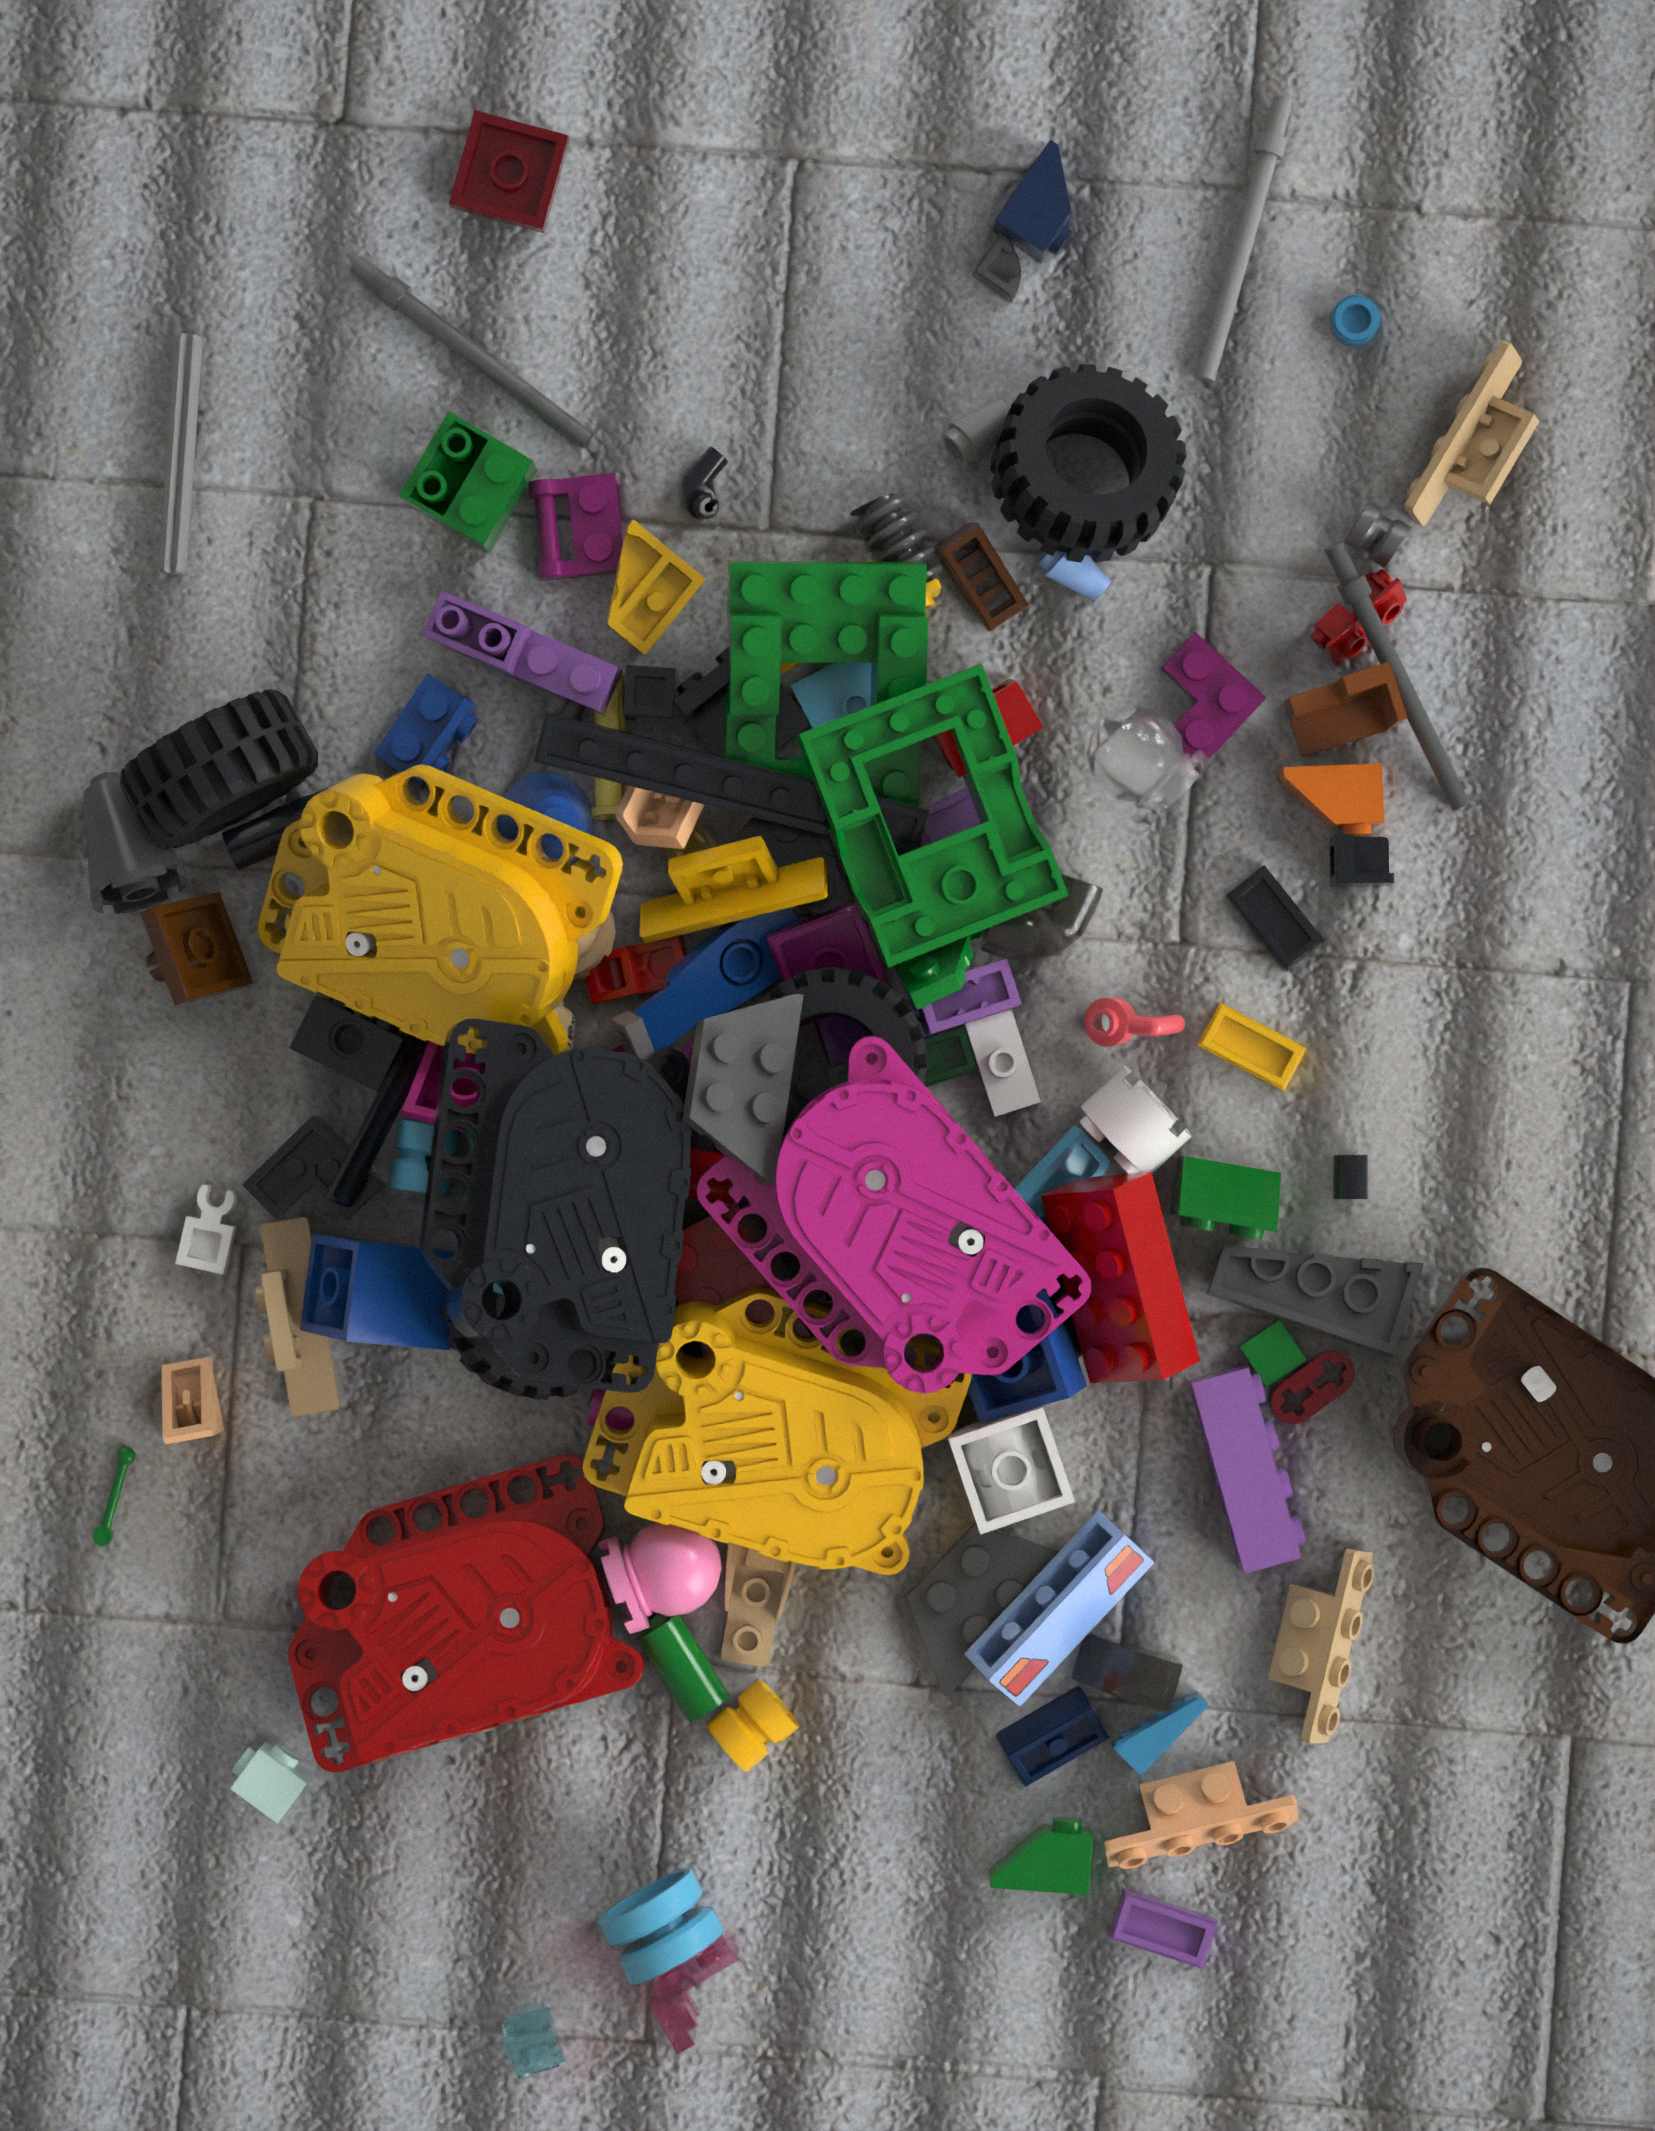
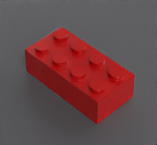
(717, 1270)
(1136, 1309)

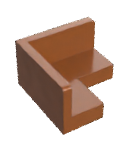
(1346, 710)

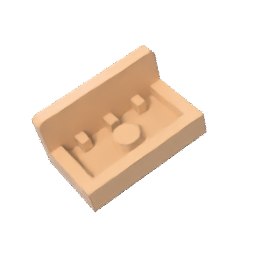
(657, 818)

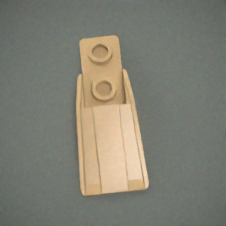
(754, 1601)

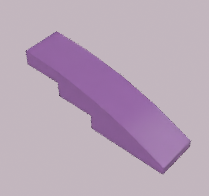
(984, 993)

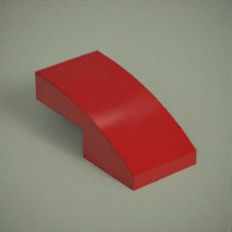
(634, 969)

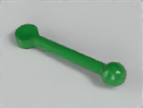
(104, 1534)

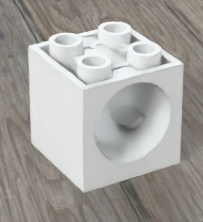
(1010, 1468)

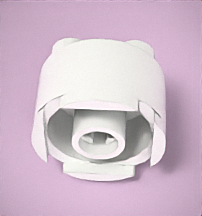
(1133, 1122)

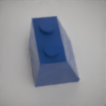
(374, 1293)

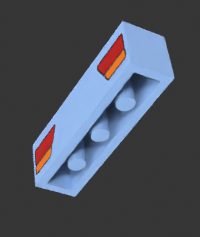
(1058, 1608)

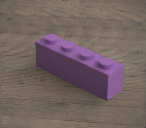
(1245, 1468)

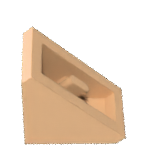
(190, 1401)

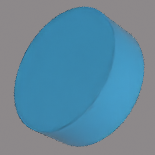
(1355, 320)

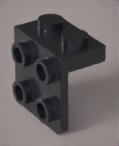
(703, 705)

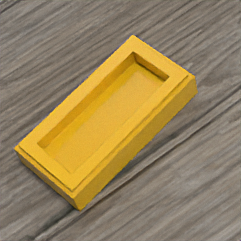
(1251, 1046)

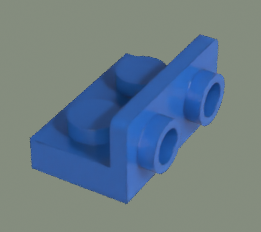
(428, 728)

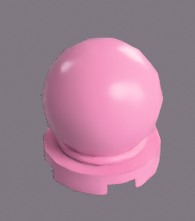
(660, 1572)

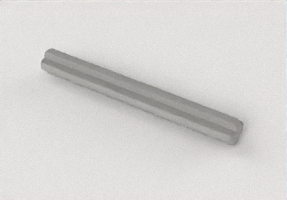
(180, 454)

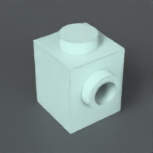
(270, 1779)

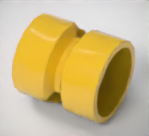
(754, 1723)

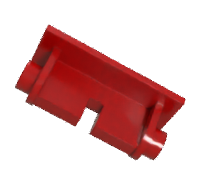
(1342, 629)

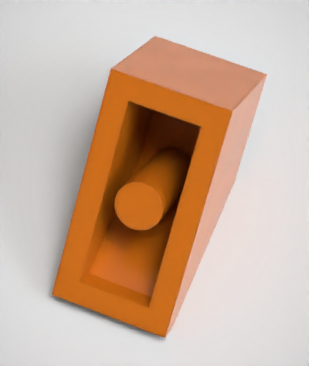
(1339, 794)

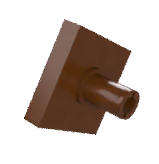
(195, 948)

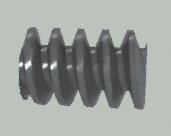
(893, 532)

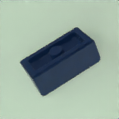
(1052, 1736)

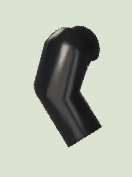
(699, 486)

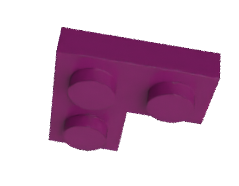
(1220, 693)

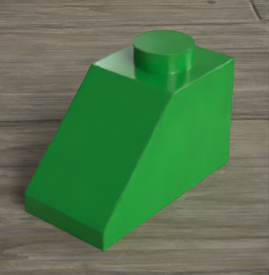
(1048, 1860)

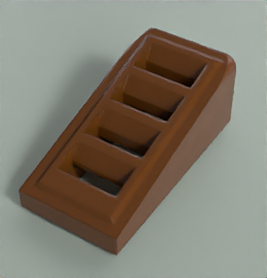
(984, 549)

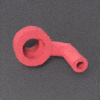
(1125, 1022)

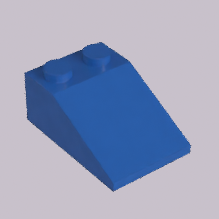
(1039, 1378)

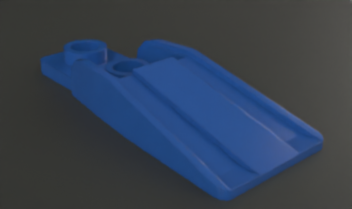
(715, 977)

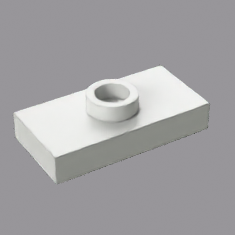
(1002, 1063)

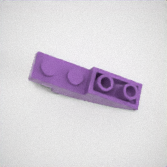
(522, 653)

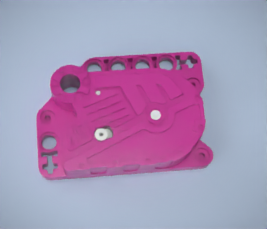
(869, 1203)

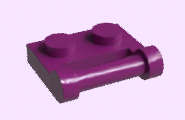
(593, 522)

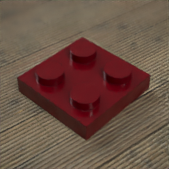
(509, 171)

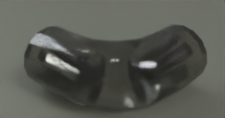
(1049, 929)

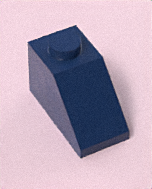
(1039, 208)

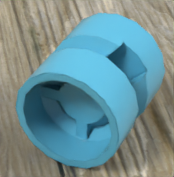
(412, 1166)

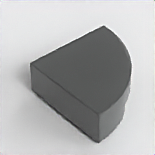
(1000, 268)

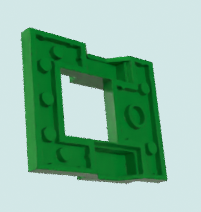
(823, 616)
(952, 883)

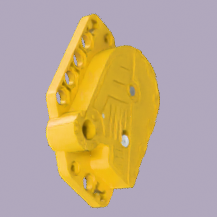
(458, 907)
(826, 1431)

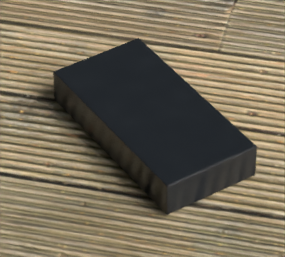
(1274, 918)

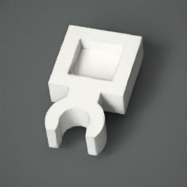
(207, 1240)

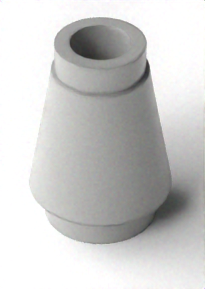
(975, 433)

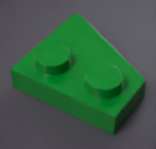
(936, 972)

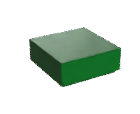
(1272, 1352)

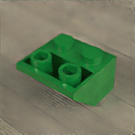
(468, 482)
(1226, 1194)

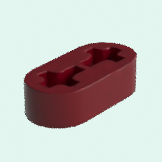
(1319, 1396)

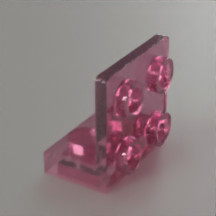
(669, 1994)

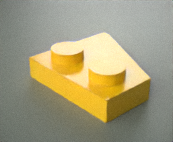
(648, 588)

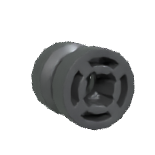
(1368, 527)

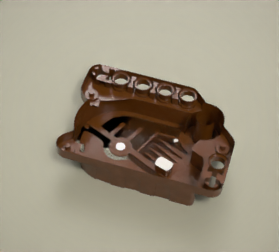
(1528, 1420)

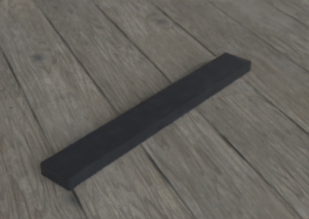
(705, 778)

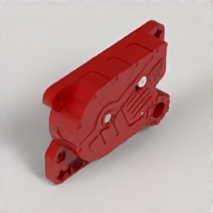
(493, 1603)

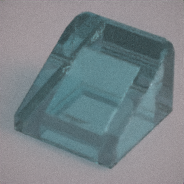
(532, 2042)

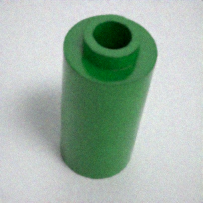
(682, 1666)

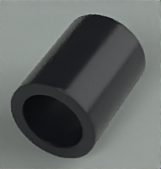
(1350, 1176)

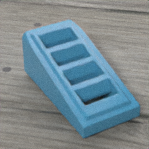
(1152, 1737)

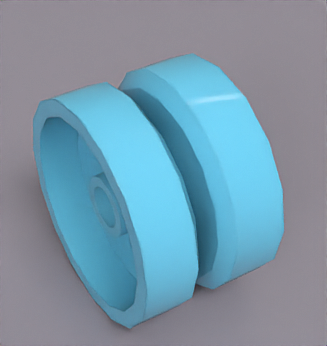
(660, 1926)

